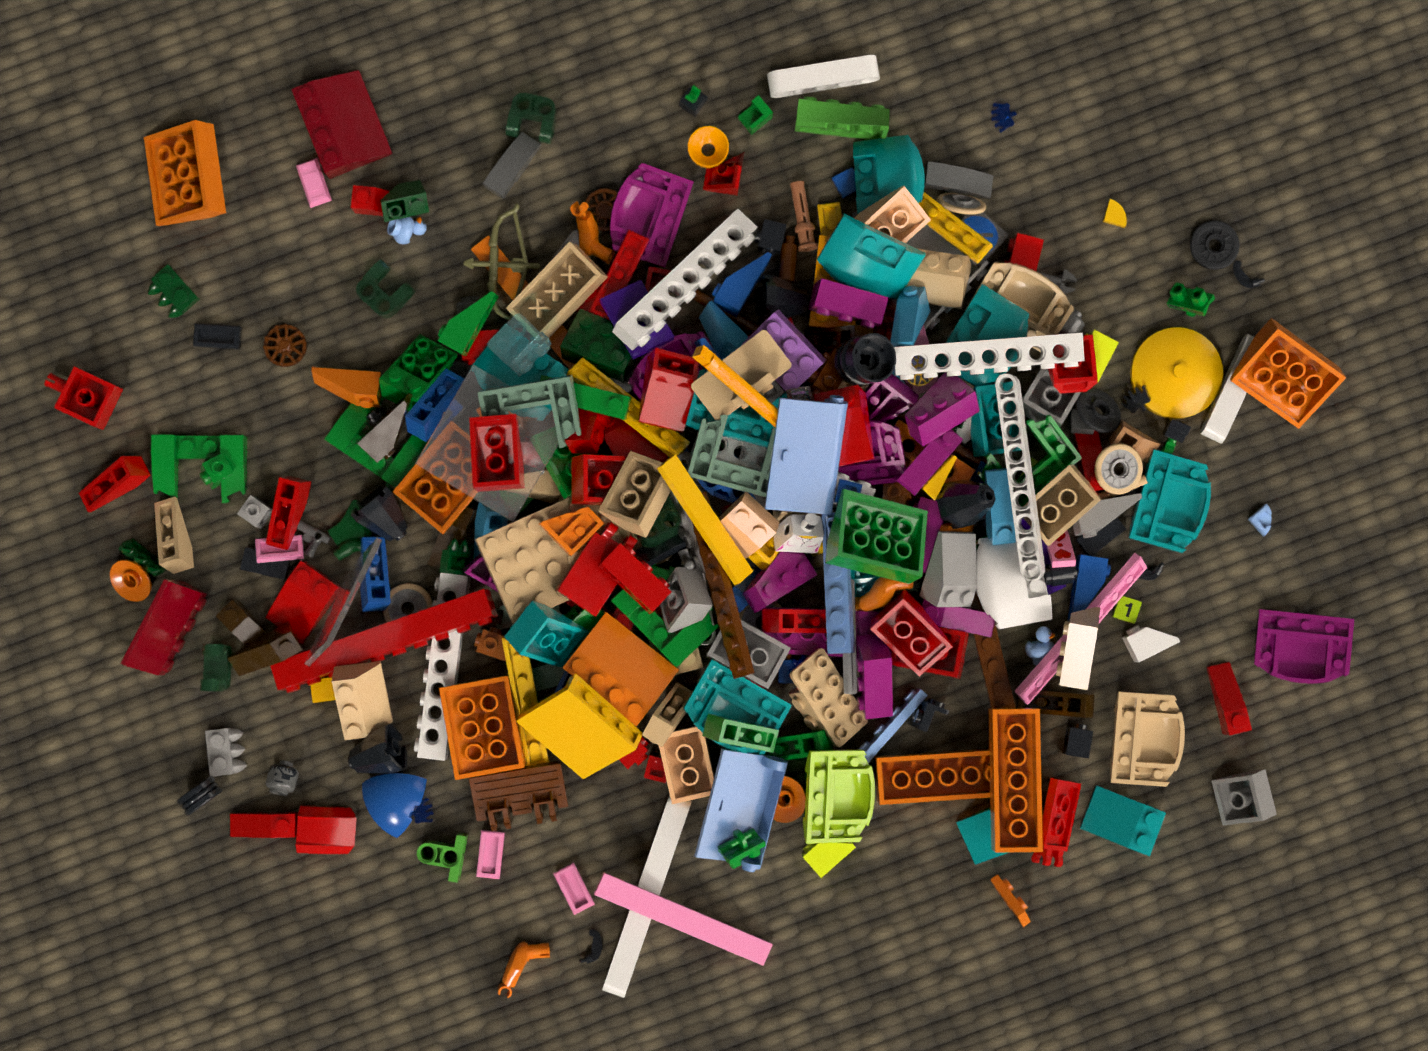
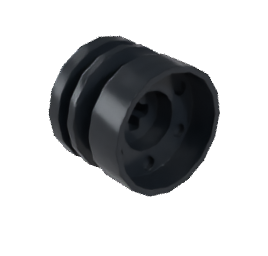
(865, 359)

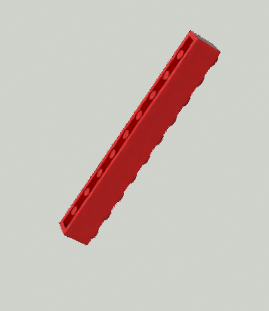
(387, 639)

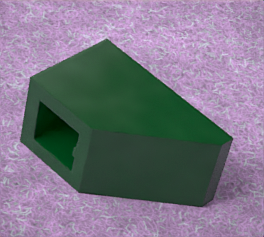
(404, 201)

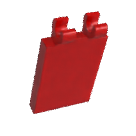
(585, 581)
(1057, 820)

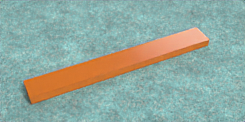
(509, 282)

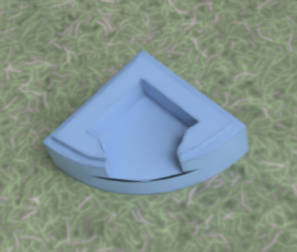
(1262, 519)

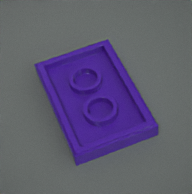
(622, 301)

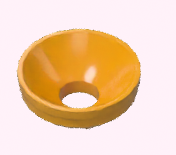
(704, 136)

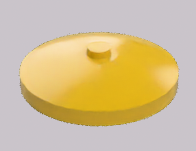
(1178, 372)

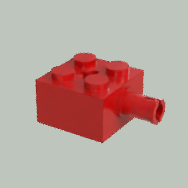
(75, 392)

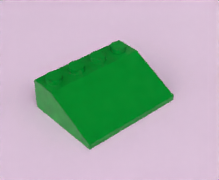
(877, 537)

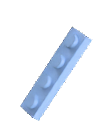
(900, 715)

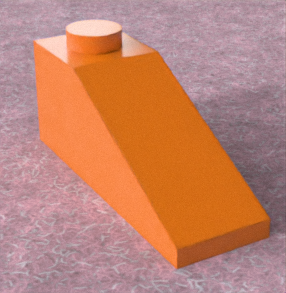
(355, 386)

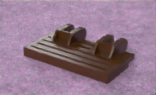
(519, 789)

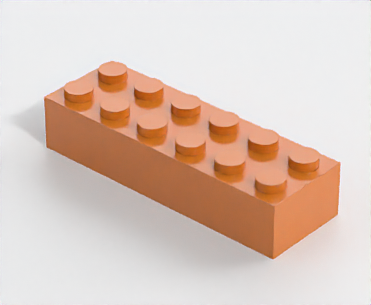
(932, 776)
(1015, 780)

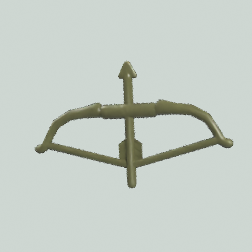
(517, 264)

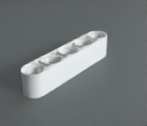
(823, 76)
(1227, 401)

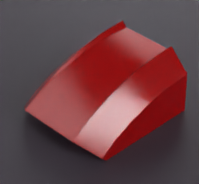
(1075, 378)
(325, 830)

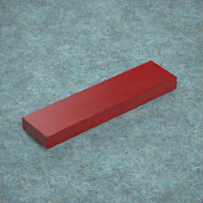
(621, 269)

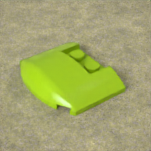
(837, 796)

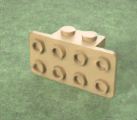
(756, 361)
(823, 700)

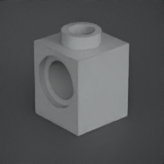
(255, 511)

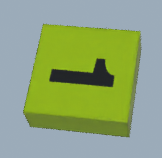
(1127, 609)

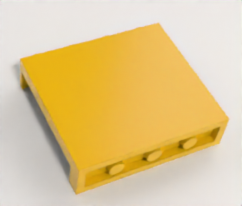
(580, 728)

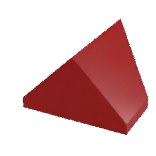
(725, 177)

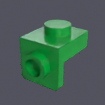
(215, 470)

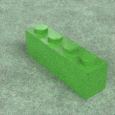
(842, 120)

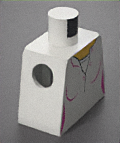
(799, 534)

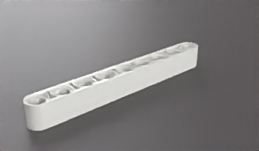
(1013, 467)
(651, 880)

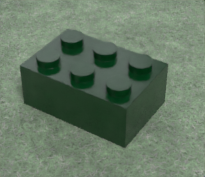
(594, 341)

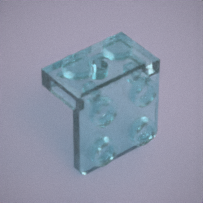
(519, 344)

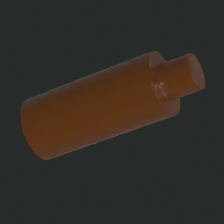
(788, 260)

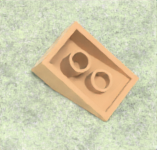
(896, 215)
(748, 524)

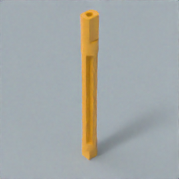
(736, 383)

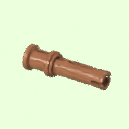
(804, 226)

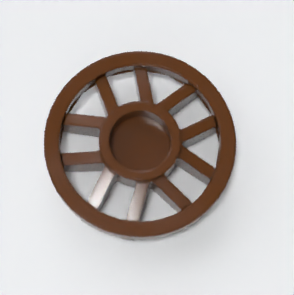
(603, 208)
(285, 345)

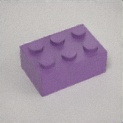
(799, 351)

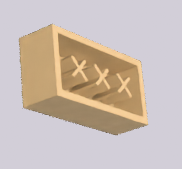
(558, 290)

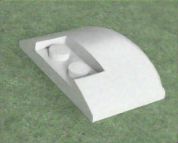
(1005, 591)

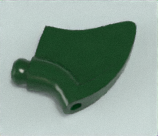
(348, 533)

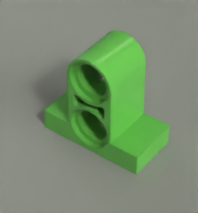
(440, 859)

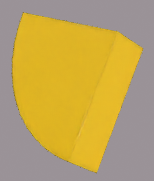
(1115, 214)

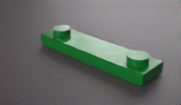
(600, 400)

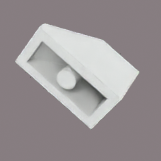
(1147, 642)

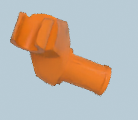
(589, 233)
(880, 594)
(517, 962)

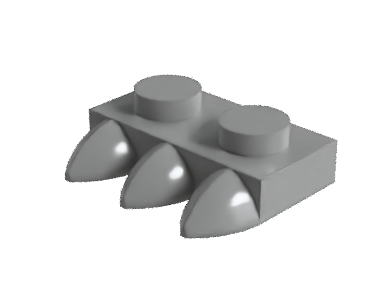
(222, 751)

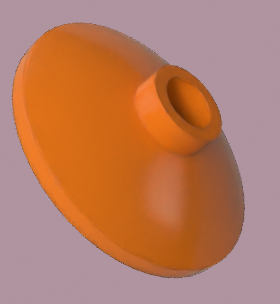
(130, 580)
(790, 811)

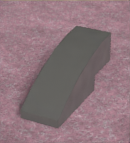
(511, 165)
(958, 180)

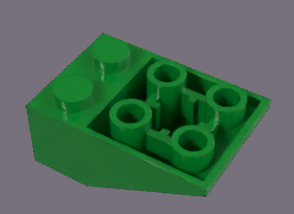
(415, 370)

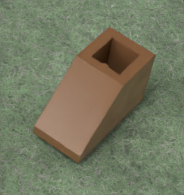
(1136, 439)

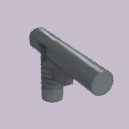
(310, 537)

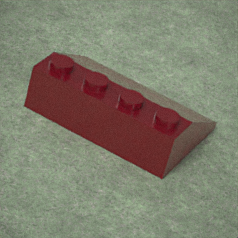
(341, 122)
(164, 627)

